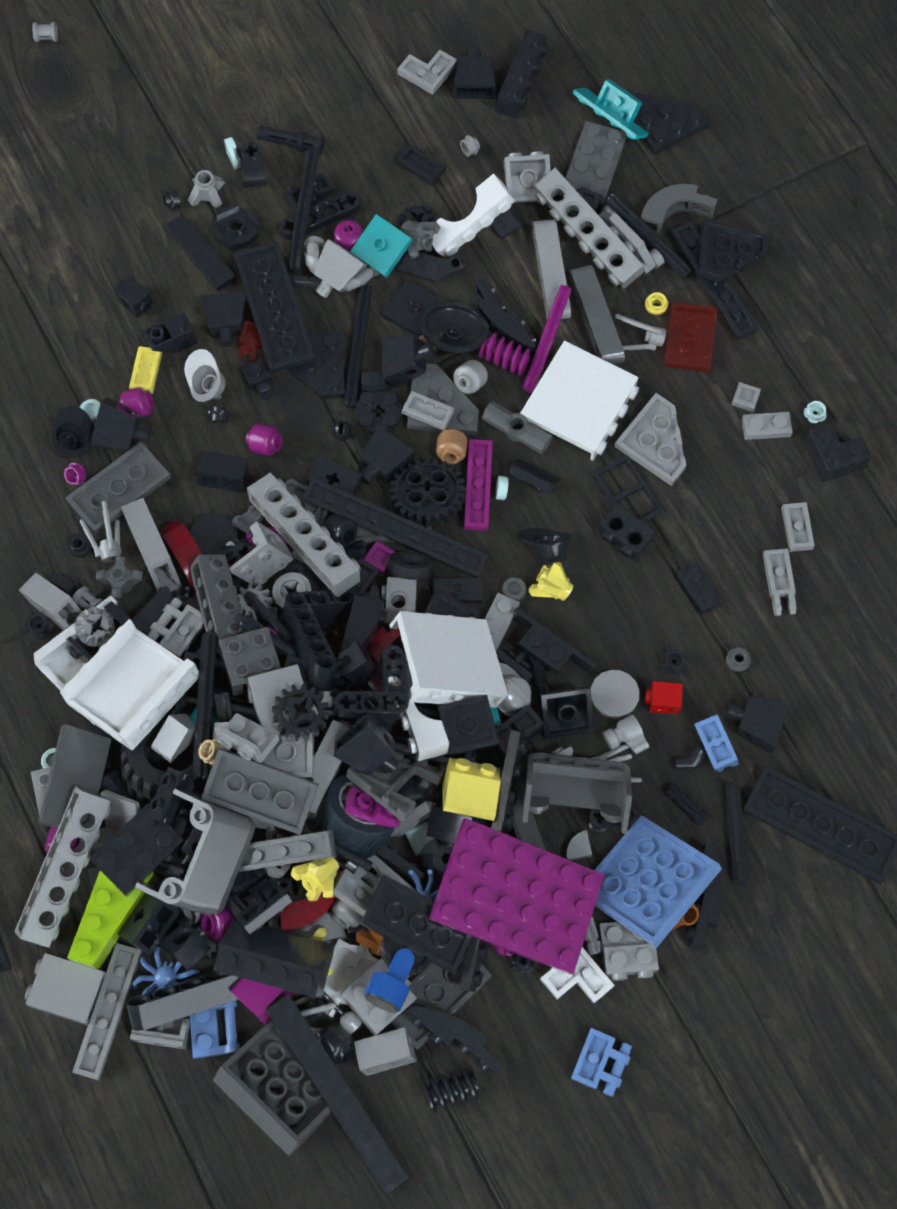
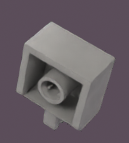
(370, 1015)

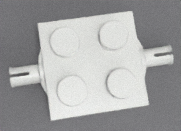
(347, 966)

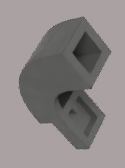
(674, 200)

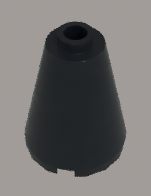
(431, 858)

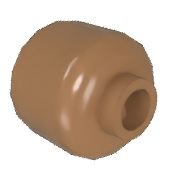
(451, 446)

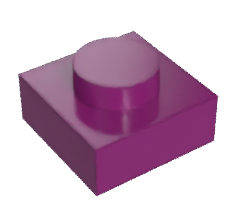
(379, 556)

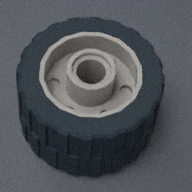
(348, 830)

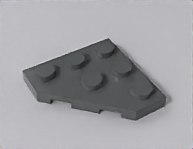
(441, 388)

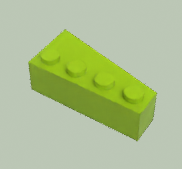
(102, 921)

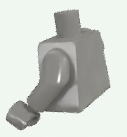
(335, 266)

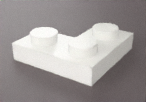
(586, 975)

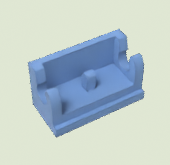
(716, 743)

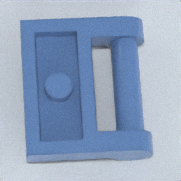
(206, 1033)

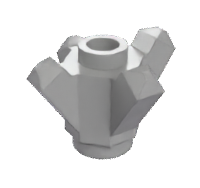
(206, 189)

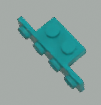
(616, 106)

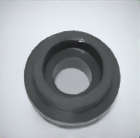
(738, 666)

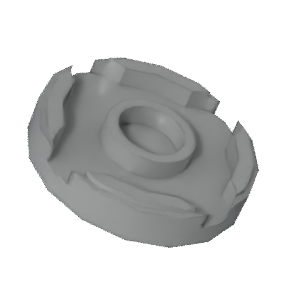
(614, 694)

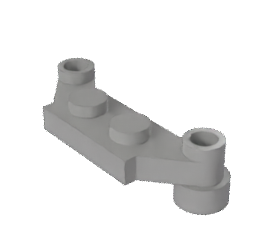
(632, 241)

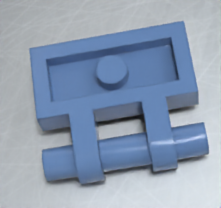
(594, 1058)

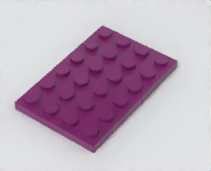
(517, 896)

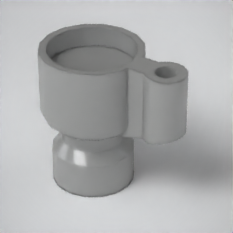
(627, 731)

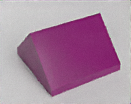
(258, 997)

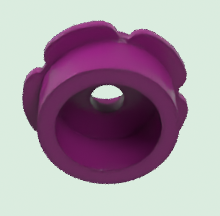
(75, 474)

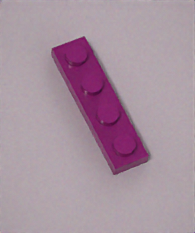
(478, 485)

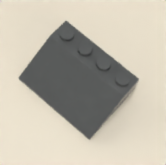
(273, 1089)

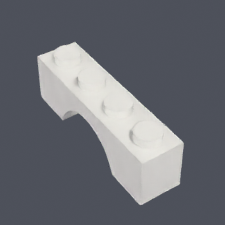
(491, 201)
(426, 735)

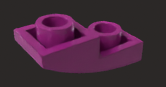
(360, 804)

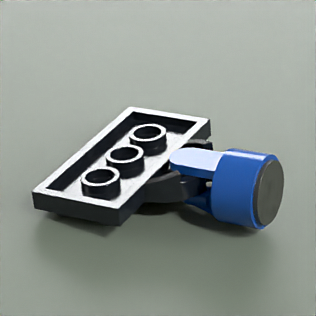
(407, 942)

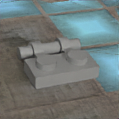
(184, 630)
(353, 890)

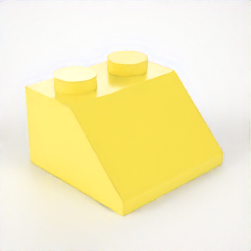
(471, 788)

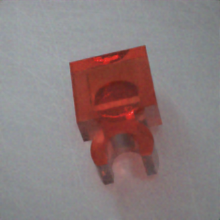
(250, 340)

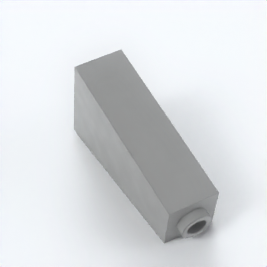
(151, 545)
(326, 765)

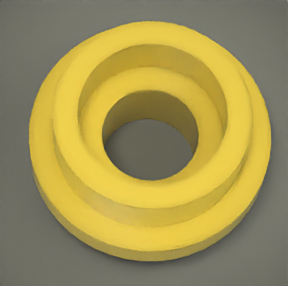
(657, 298)

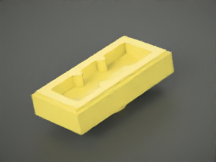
(145, 369)

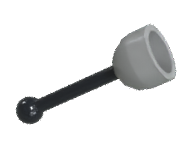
(349, 1020)

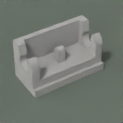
(170, 1034)
(385, 1051)

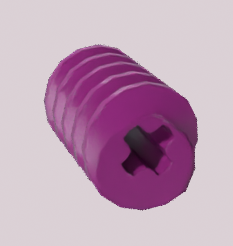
(505, 354)

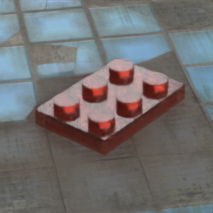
(690, 337)

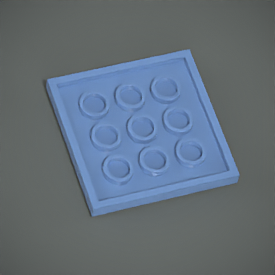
(652, 880)

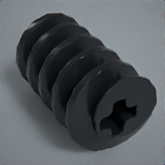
(450, 1089)

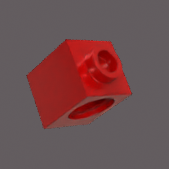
(664, 697)

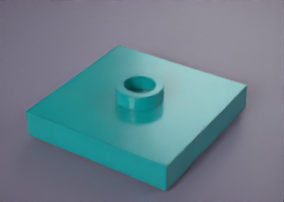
(381, 245)

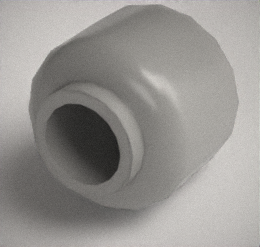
(470, 376)
(345, 915)

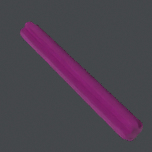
(547, 338)

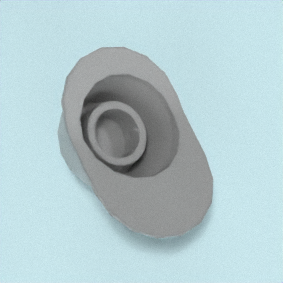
(204, 376)
(518, 692)

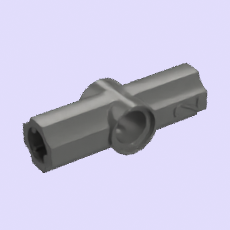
(505, 420)

